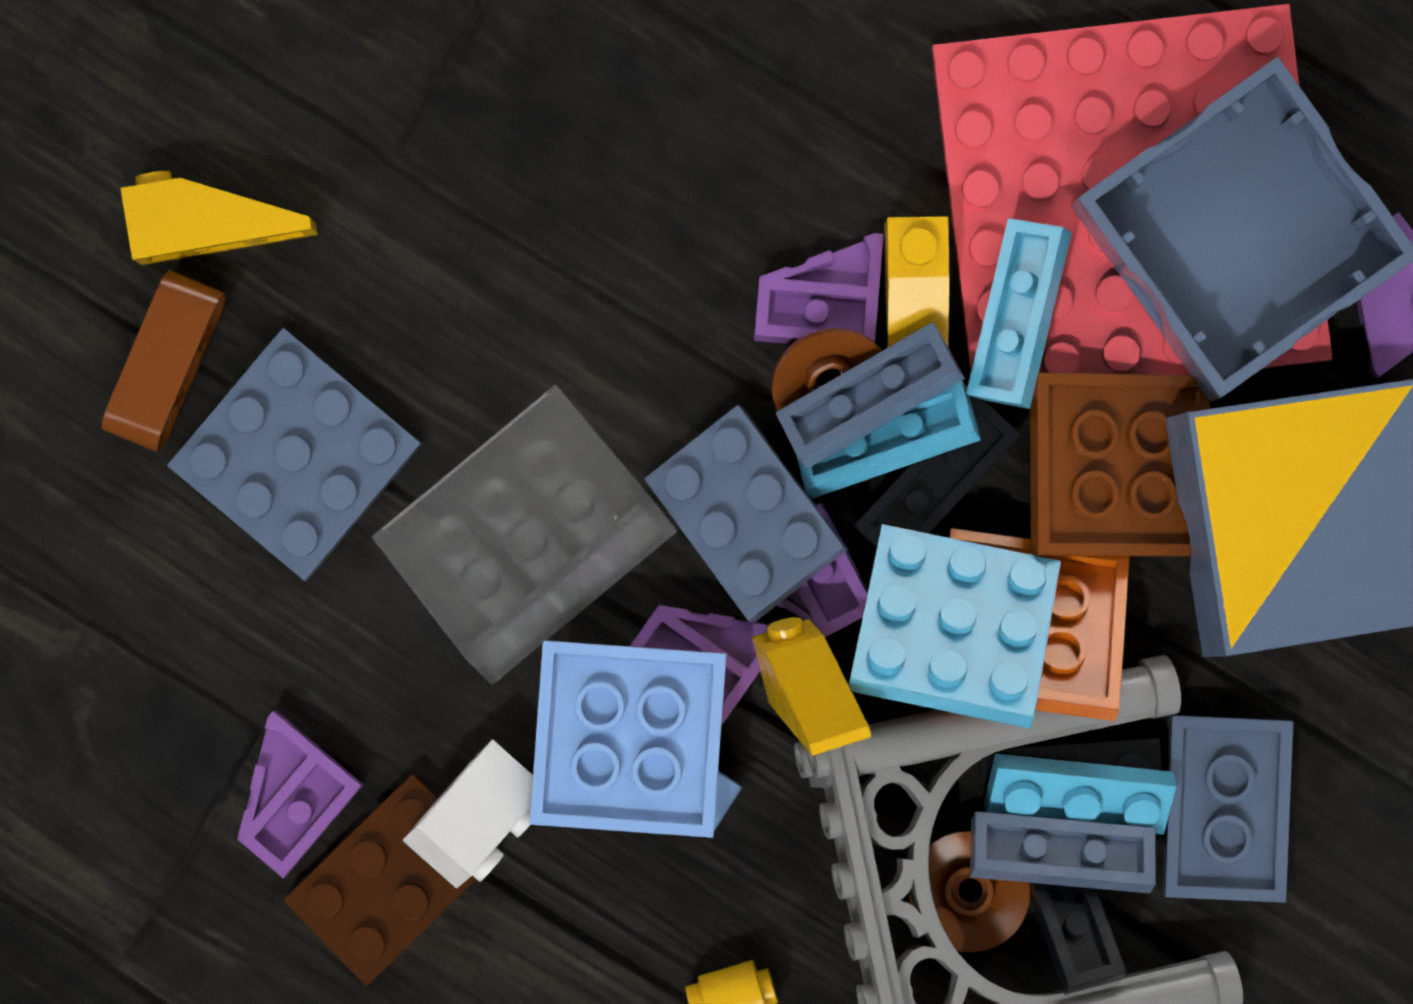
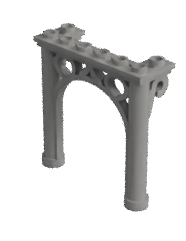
(850, 819)

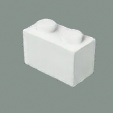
(474, 816)

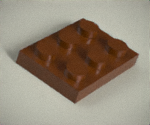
(374, 888)

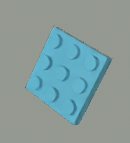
(955, 626)

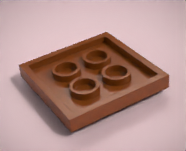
(1107, 464)

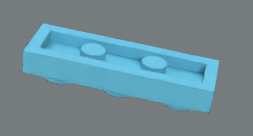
(1019, 313)
(919, 434)
(1080, 791)

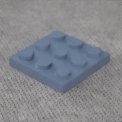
(294, 454)

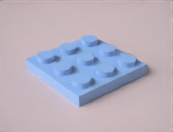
(628, 739)

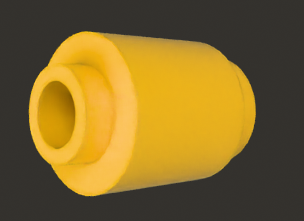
(734, 986)

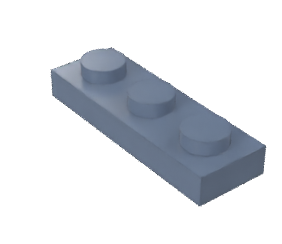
(869, 395)
(1062, 852)

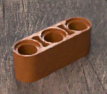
(163, 361)

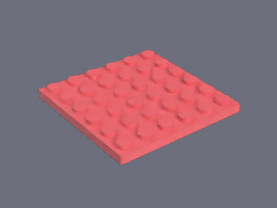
(1053, 116)

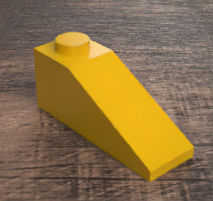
(189, 219)
(916, 275)
(808, 686)

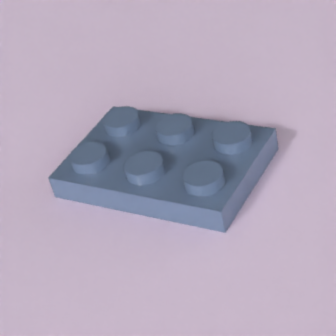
(746, 514)
(1228, 808)

